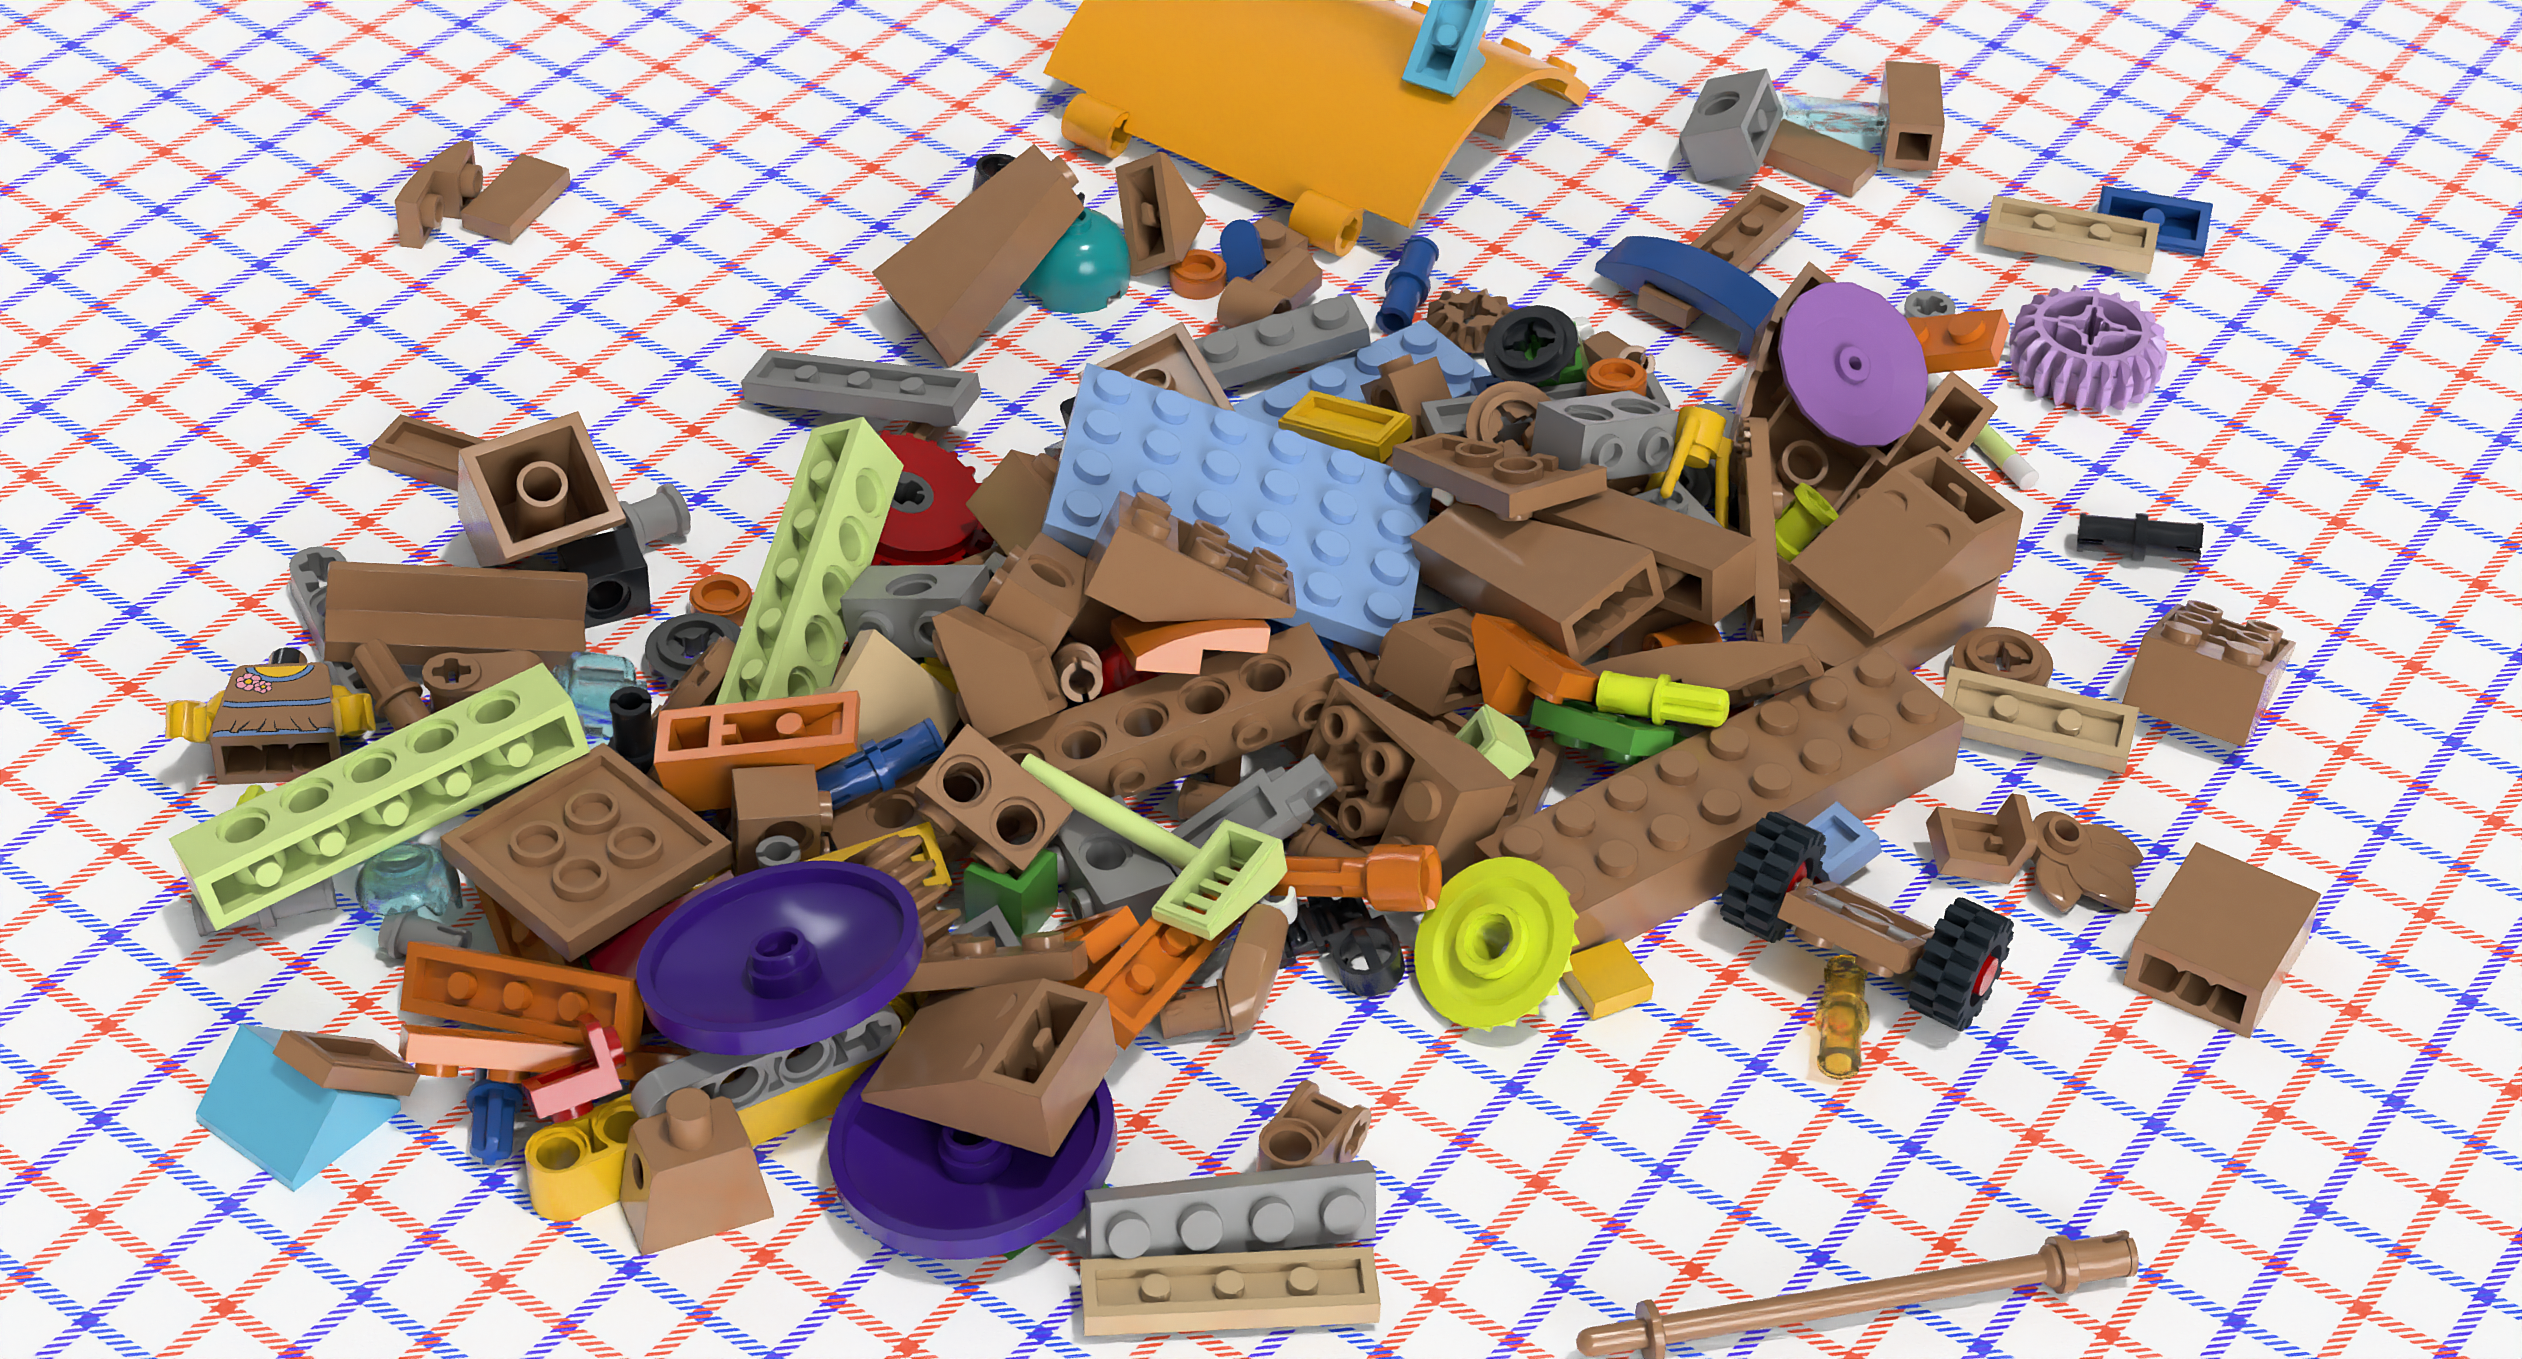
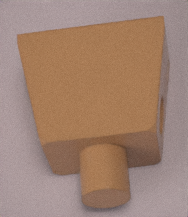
(690, 1173)

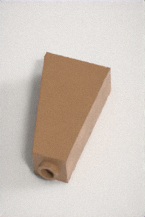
(981, 252)
(1547, 577)
(1838, 639)

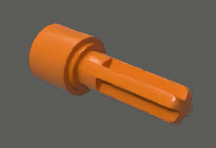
(1389, 877)

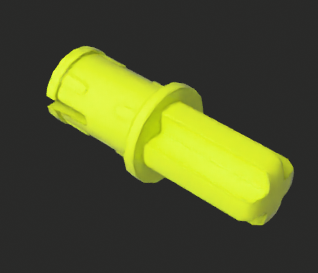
(1662, 699)

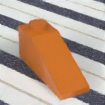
(704, 743)

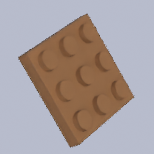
(586, 851)

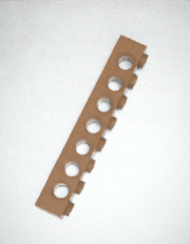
(1134, 736)

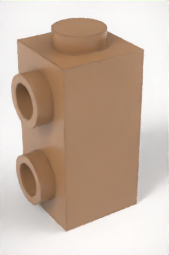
(1913, 116)

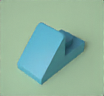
(1447, 45)

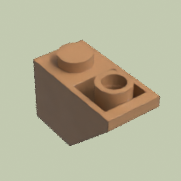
(998, 671)

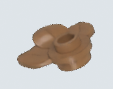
(2085, 861)

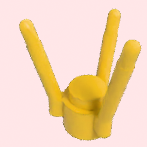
(1696, 442)

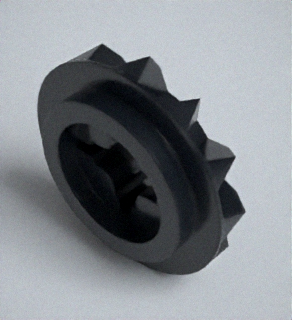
(1511, 338)

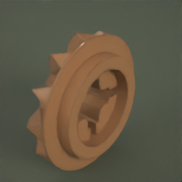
(1452, 309)
(1505, 399)
(2021, 654)

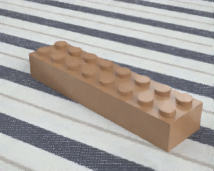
(1673, 823)

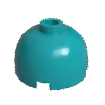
(1083, 267)

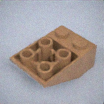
(1912, 543)
(1180, 570)
(2208, 671)
(1403, 779)
(1001, 1061)

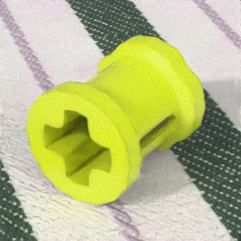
(1802, 521)

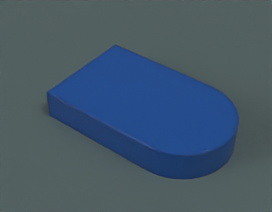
(1242, 250)

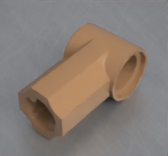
(1273, 291)

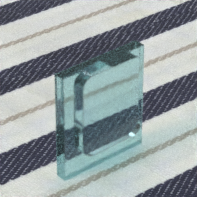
(1835, 114)

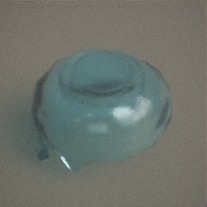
(407, 880)

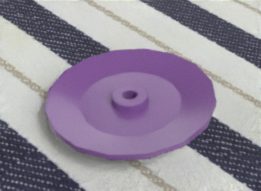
(1853, 364)

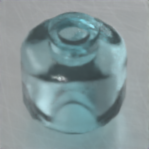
(591, 681)

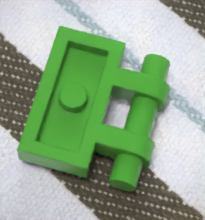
(1621, 735)

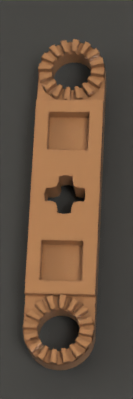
(1758, 506)

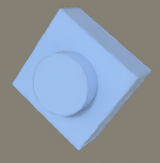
(1847, 843)

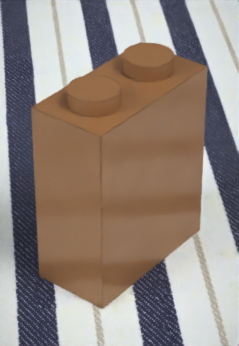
(2222, 939)

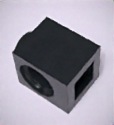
(615, 575)

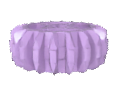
(2087, 348)

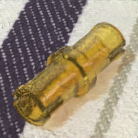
(1842, 1018)

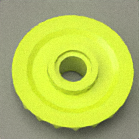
(1472, 923)

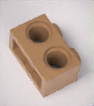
(1004, 791)
(778, 804)

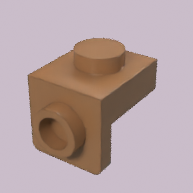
(1982, 843)

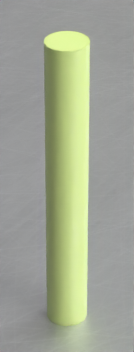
(1112, 814)

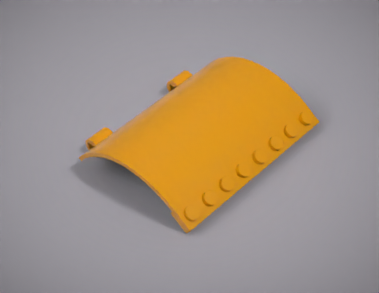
(1286, 98)

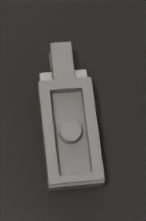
(1264, 802)

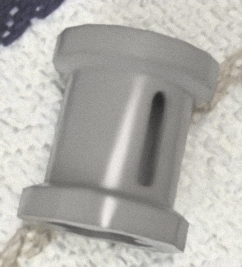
(657, 516)

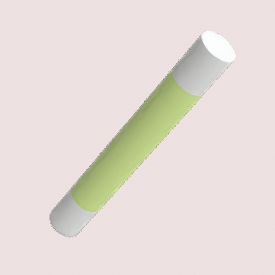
(1999, 450)

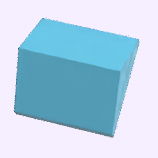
(283, 1116)

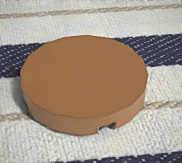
(699, 679)

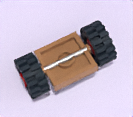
(1777, 891)

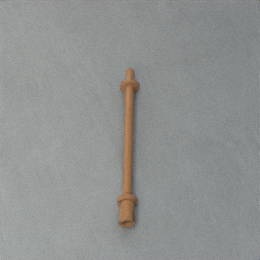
(2058, 1264)

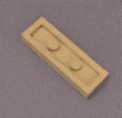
(2071, 234)
(2042, 719)

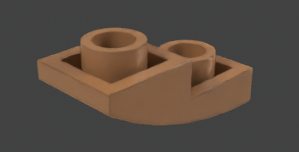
(437, 191)

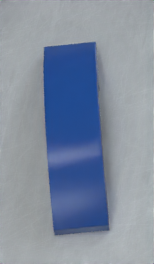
(1693, 277)

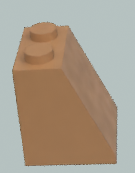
(534, 491)

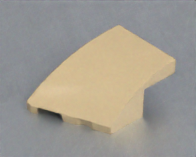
(891, 690)

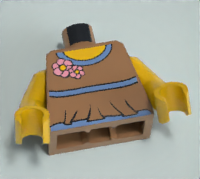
(273, 720)

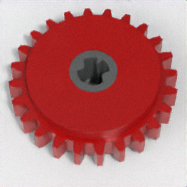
(928, 508)

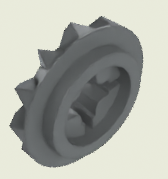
(684, 635)

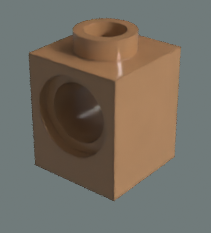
(1406, 386)

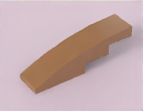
(1740, 667)

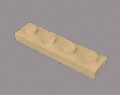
(1229, 1291)

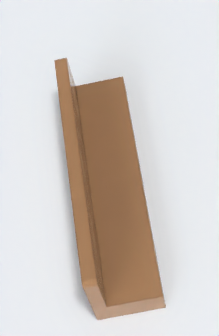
(453, 609)

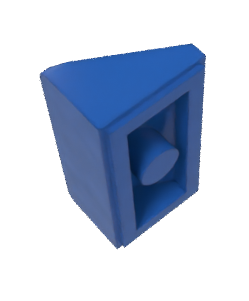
(2182, 221)

